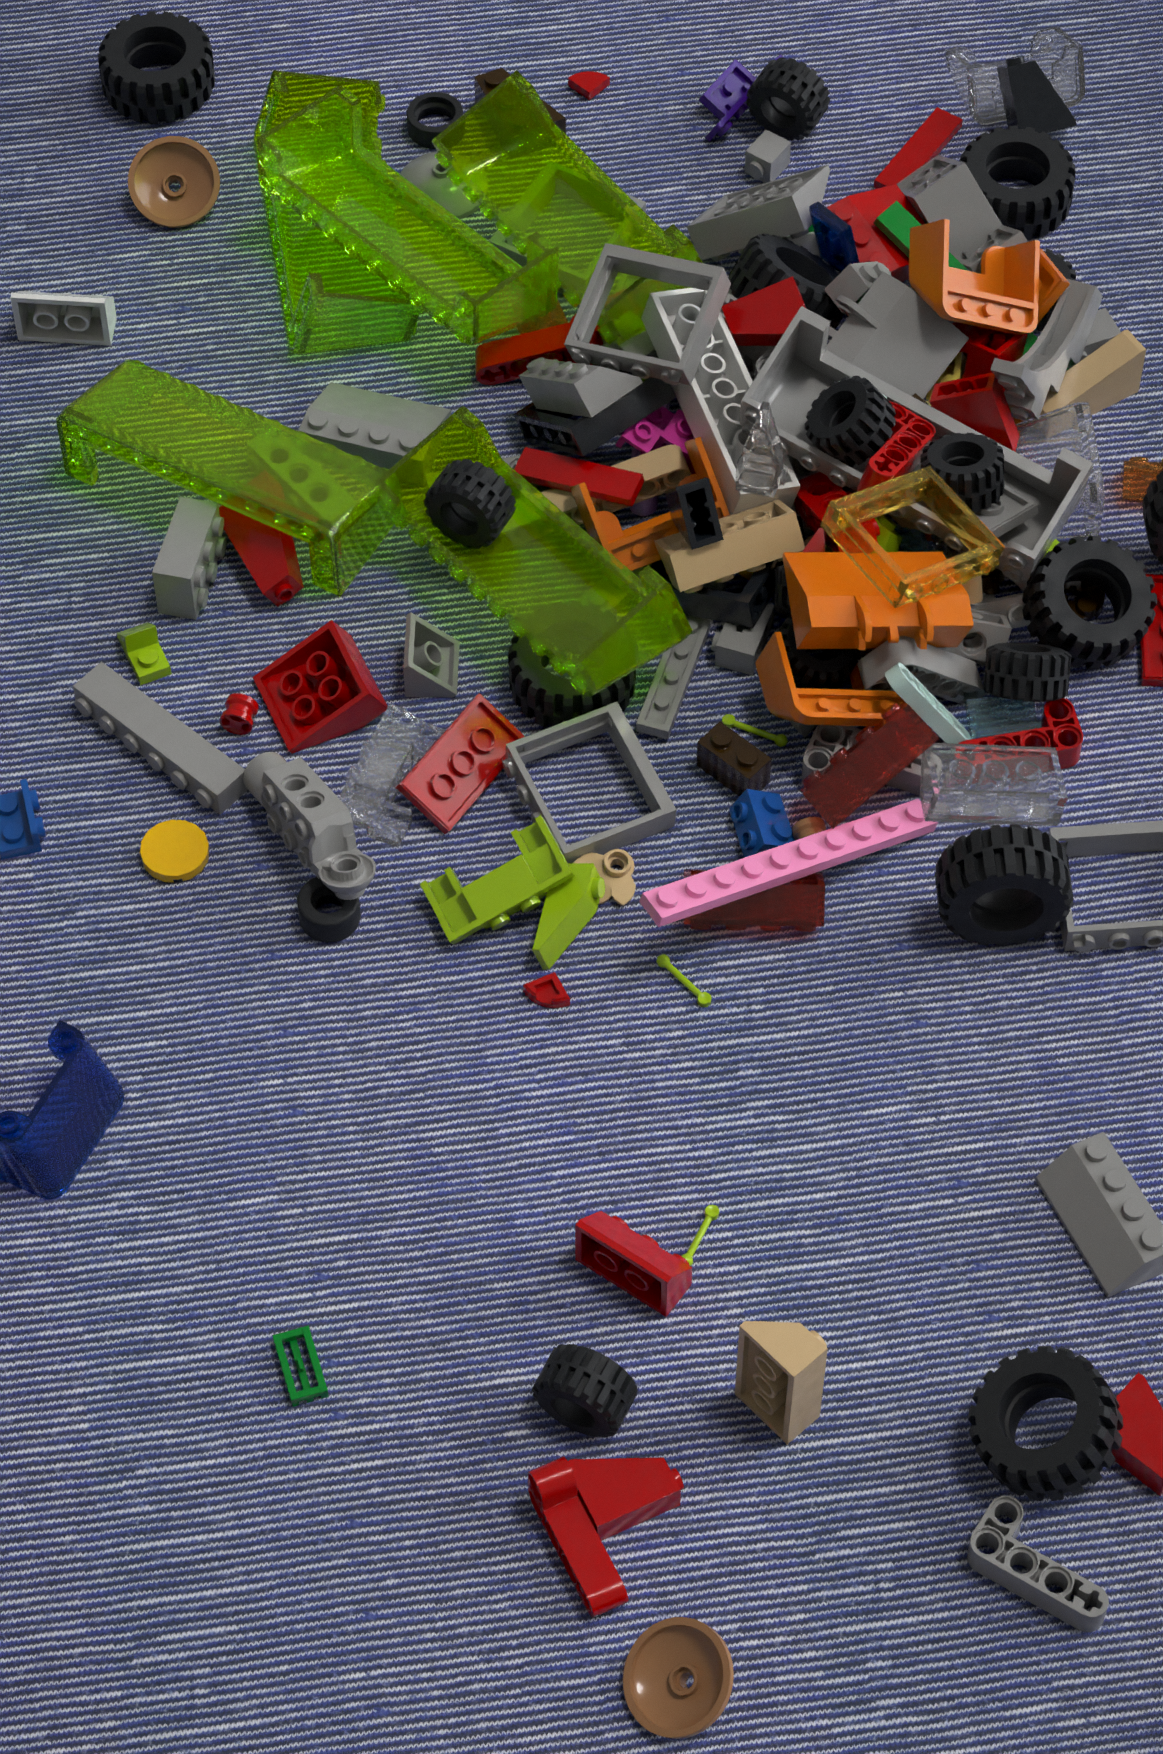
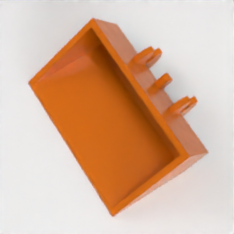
(842, 609)

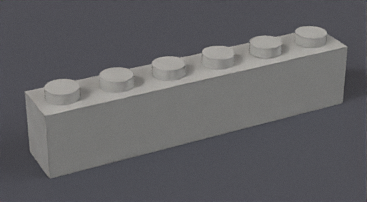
(159, 738)

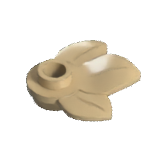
(618, 883)

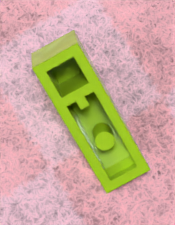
(567, 912)

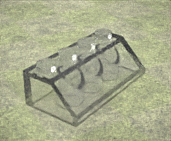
(992, 784)

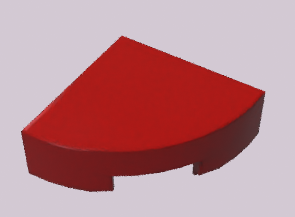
(588, 83)
(547, 992)

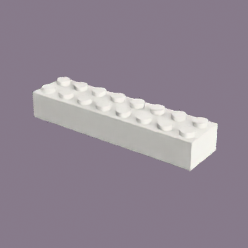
(715, 393)

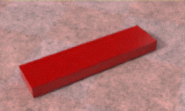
(921, 147)
(564, 472)

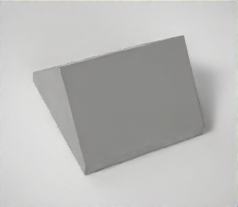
(429, 660)

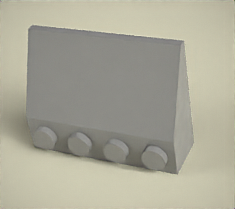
(768, 208)
(370, 423)

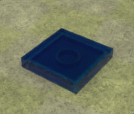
(833, 237)

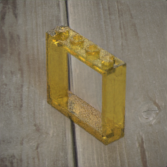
(844, 527)

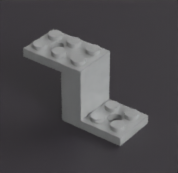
(949, 191)

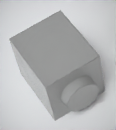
(767, 157)

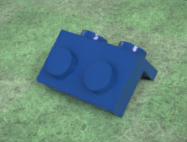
(760, 821)

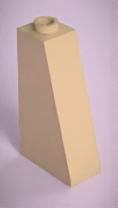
(1102, 377)

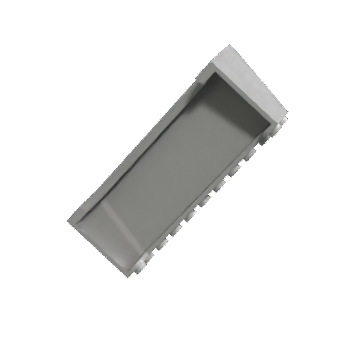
(804, 368)

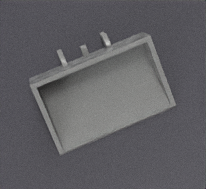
(896, 337)

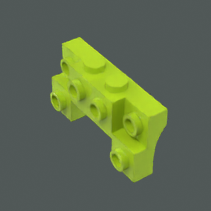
(502, 891)

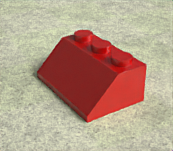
(632, 1261)

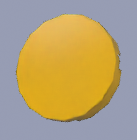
(174, 850)

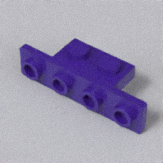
(728, 96)

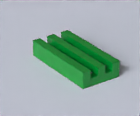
(307, 1393)

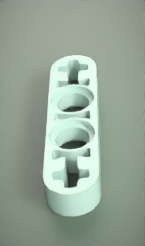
(926, 705)

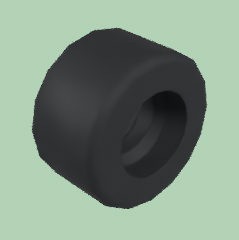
(326, 926)

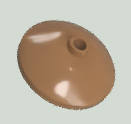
(168, 162)
(658, 1675)

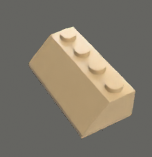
(748, 543)
(781, 1374)

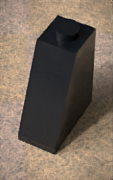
(1031, 98)
(695, 513)

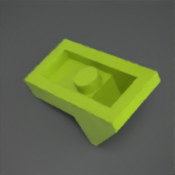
(144, 653)

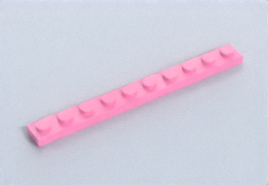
(785, 863)

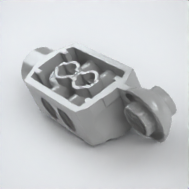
(310, 822)

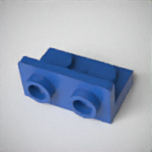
(18, 824)

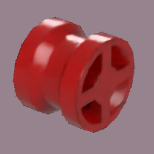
(239, 714)

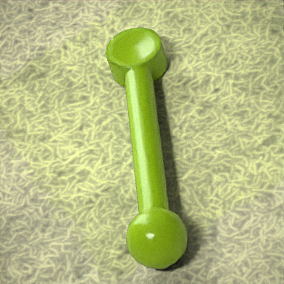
(729, 720)
(703, 998)
(711, 1214)

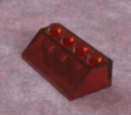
(867, 764)
(790, 904)

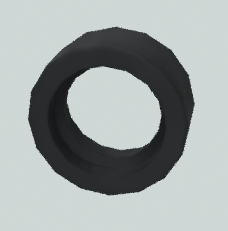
(427, 105)

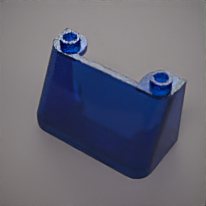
(64, 1127)

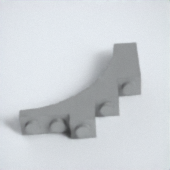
(1047, 360)

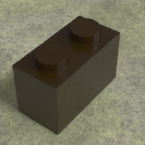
(733, 760)

